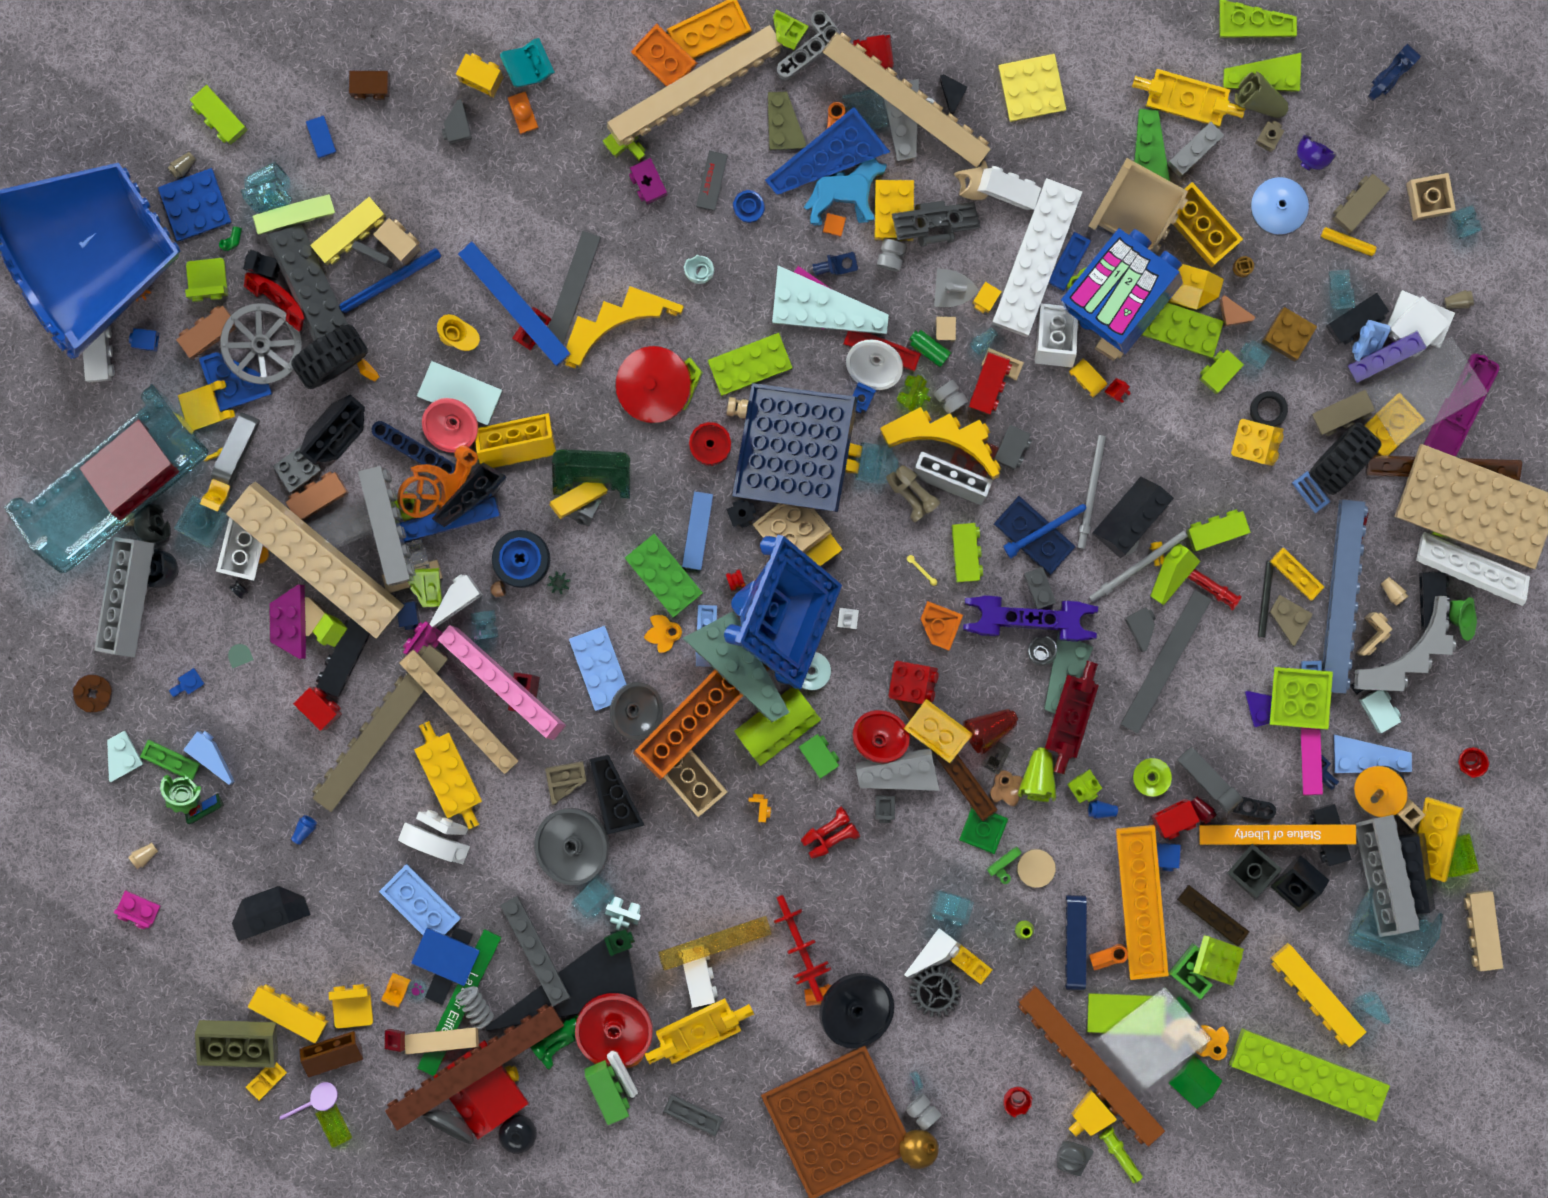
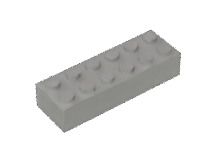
(386, 525)
(124, 597)
(1387, 876)

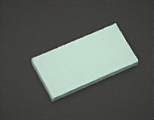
(447, 383)

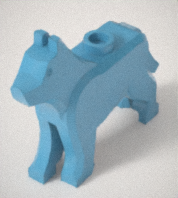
(846, 189)

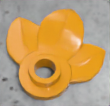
(660, 633)
(1219, 1039)

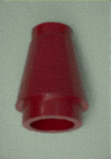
(1203, 810)

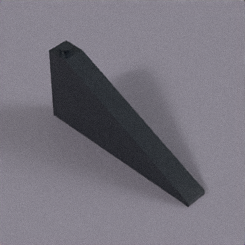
(584, 978)

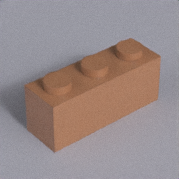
(204, 333)
(317, 496)

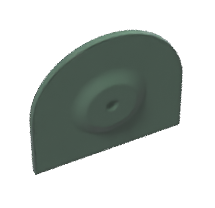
(239, 655)

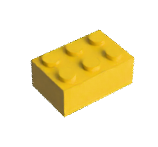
(891, 198)

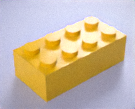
(1205, 227)

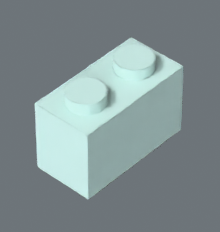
(1380, 710)

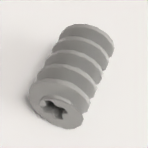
(476, 1006)

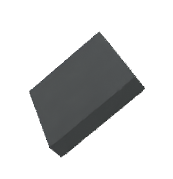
(372, 254)

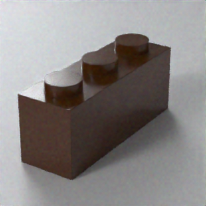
(331, 1054)

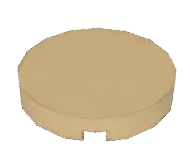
(1036, 868)

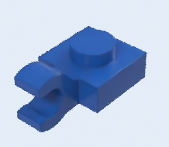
(188, 682)

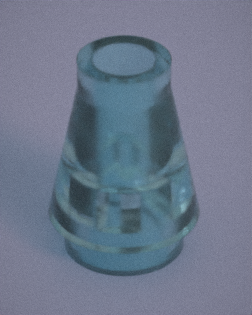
(983, 341)

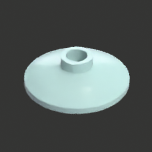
(821, 674)

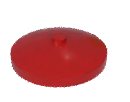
(653, 384)
(616, 1025)

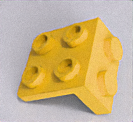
(1257, 442)
(351, 1006)

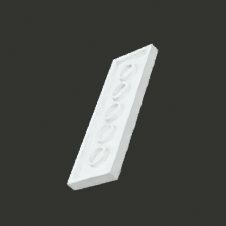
(1473, 568)

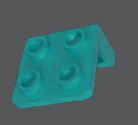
(527, 64)

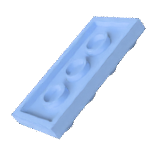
(598, 666)
(419, 902)

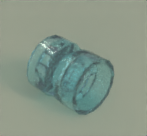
(1466, 222)
(480, 619)

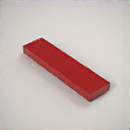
(909, 357)

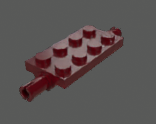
(1072, 716)

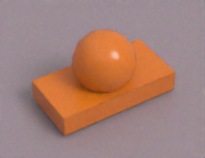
(523, 112)

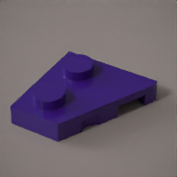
(1259, 707)

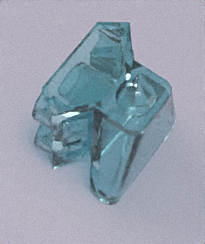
(266, 188)

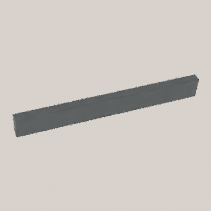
(1166, 661)

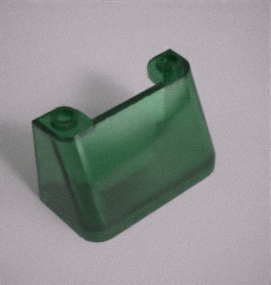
(592, 467)

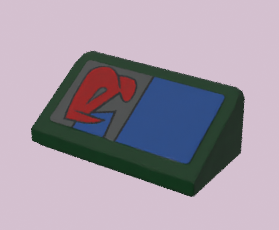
(204, 809)

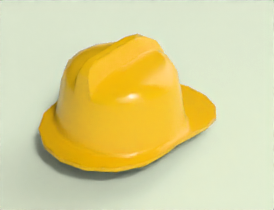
(457, 333)

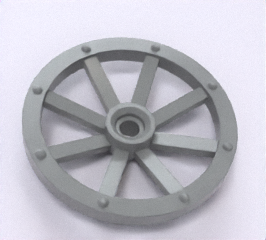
(264, 339)

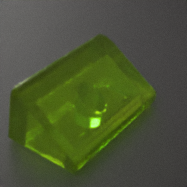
(334, 1126)

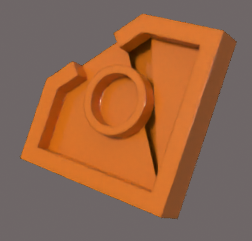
(940, 624)

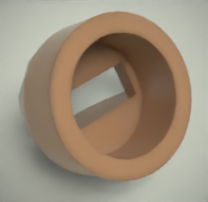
(496, 589)

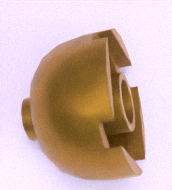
(919, 1149)

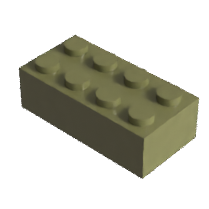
(236, 1043)

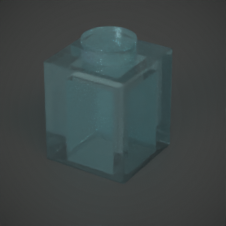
(1255, 354)

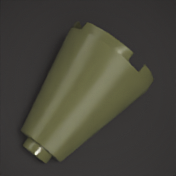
(1260, 96)

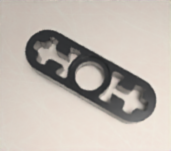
(1263, 804)

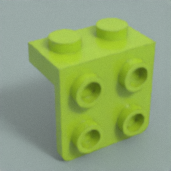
(206, 279)

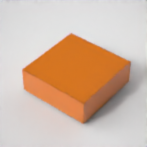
(834, 224)

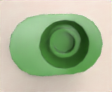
(1464, 616)

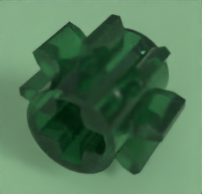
(554, 579)

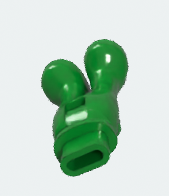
(554, 1042)

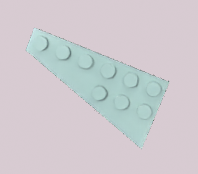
(810, 304)

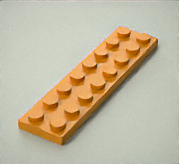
(1142, 902)

